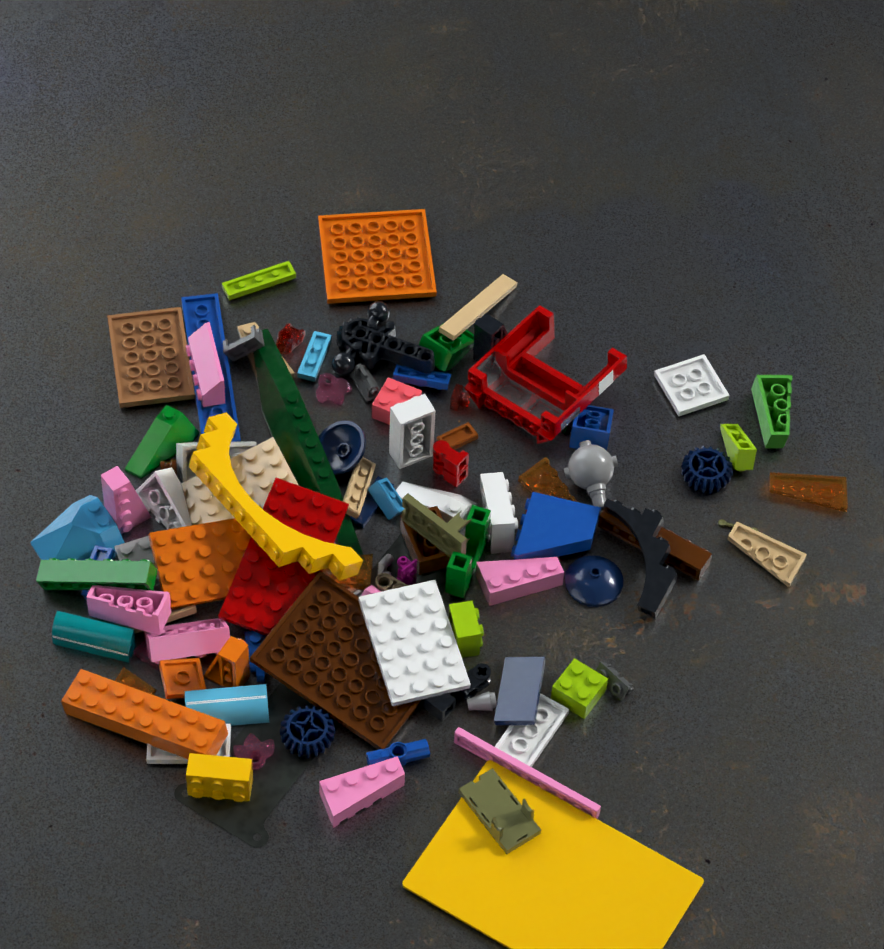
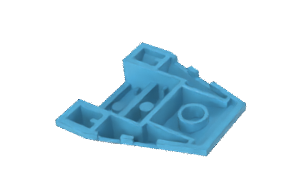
(78, 531)

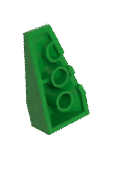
(160, 441)

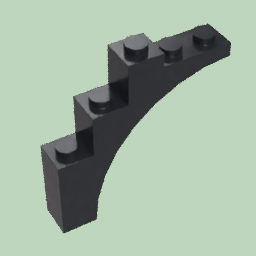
(645, 529)

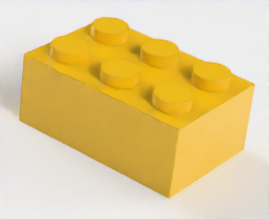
(219, 777)

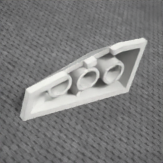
(185, 450)
(165, 499)

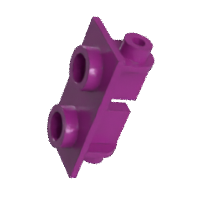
(407, 570)

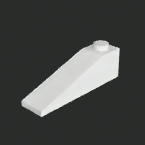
(447, 502)

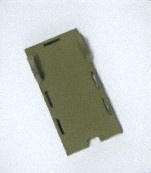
(433, 528)
(505, 815)

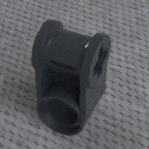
(479, 679)

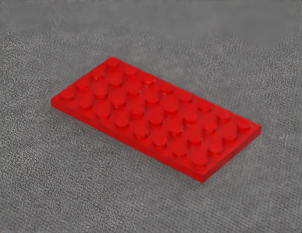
(260, 588)

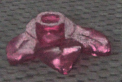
(333, 391)
(255, 749)

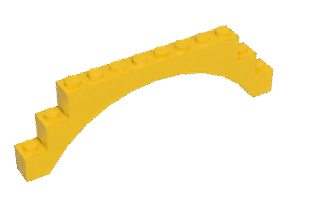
(279, 541)

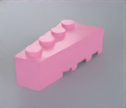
(517, 578)

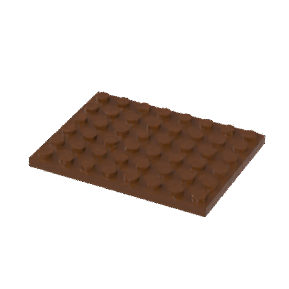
(329, 660)

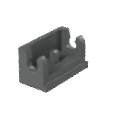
(245, 345)

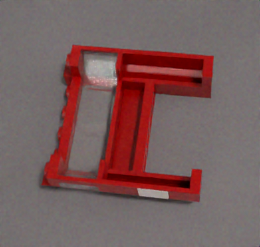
(530, 390)

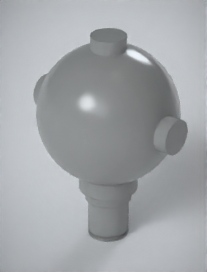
(591, 470)

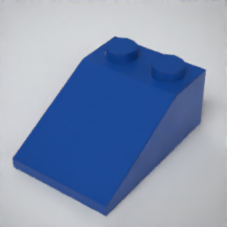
(592, 425)

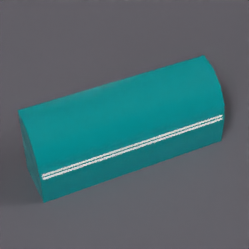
(93, 636)

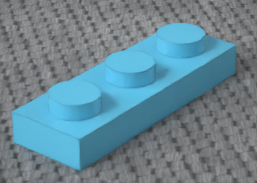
(314, 356)

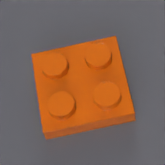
(181, 676)

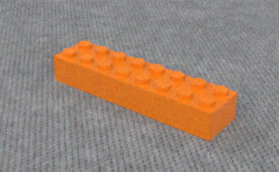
(143, 716)

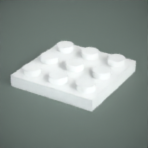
(691, 385)

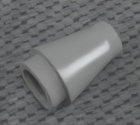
(484, 701)

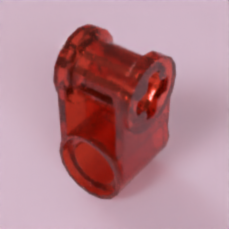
(289, 339)

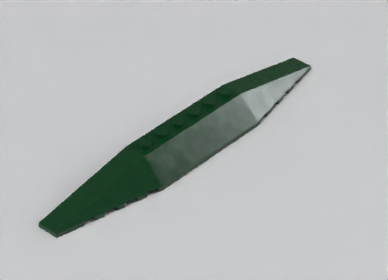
(295, 432)

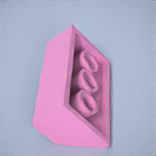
(206, 367)
(187, 640)

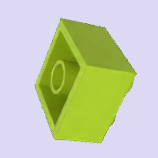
(466, 628)
(579, 688)

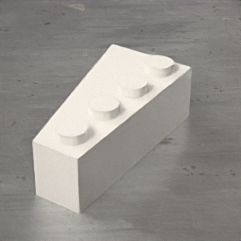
(502, 522)

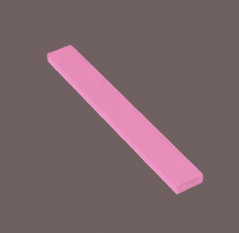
(489, 752)

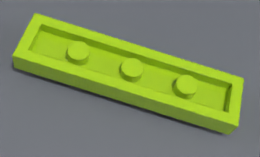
(258, 280)

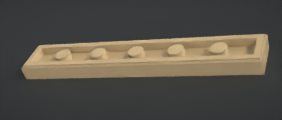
(477, 307)

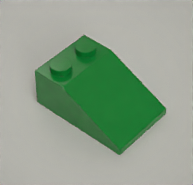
(446, 351)

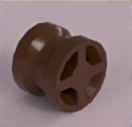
(164, 465)

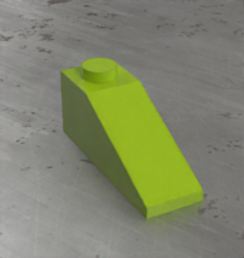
(738, 447)

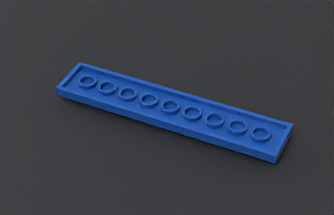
(197, 312)

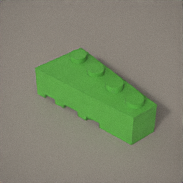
(773, 407)

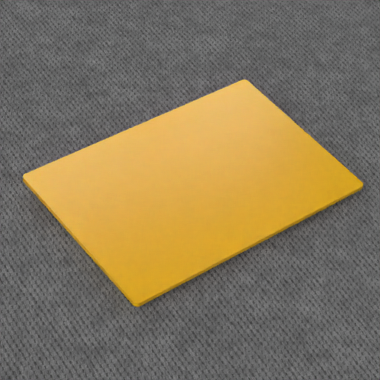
(561, 889)

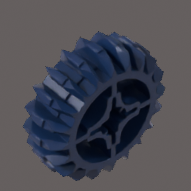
(707, 474)
(312, 741)

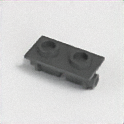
(365, 382)
(616, 685)

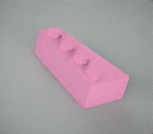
(122, 500)
(130, 607)
(359, 788)

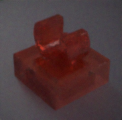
(459, 398)

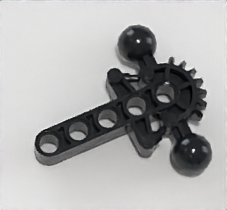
(377, 342)

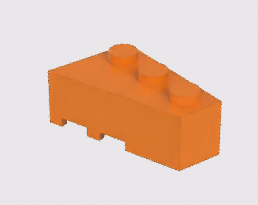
(230, 665)

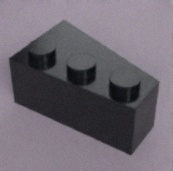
(487, 334)

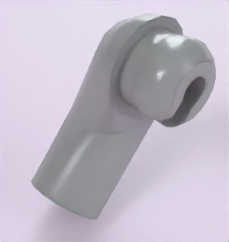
(384, 563)

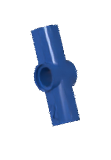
(409, 752)

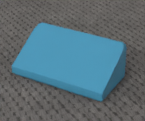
(386, 498)

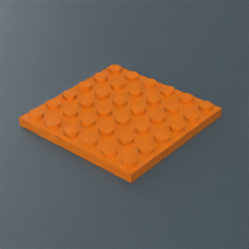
(376, 256)

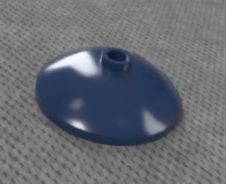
(343, 445)
(590, 588)

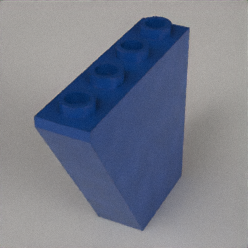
(554, 527)

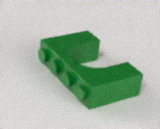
(462, 566)

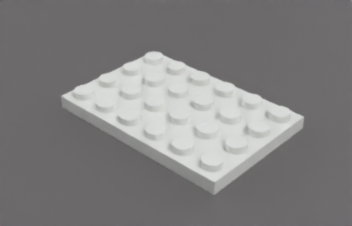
(414, 642)

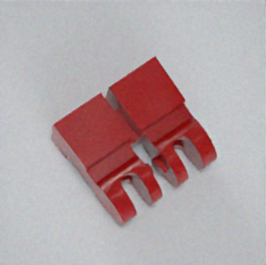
(450, 463)

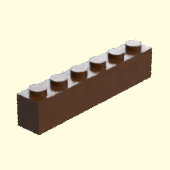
(683, 554)

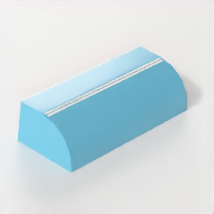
(232, 704)

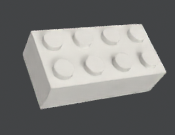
(411, 431)

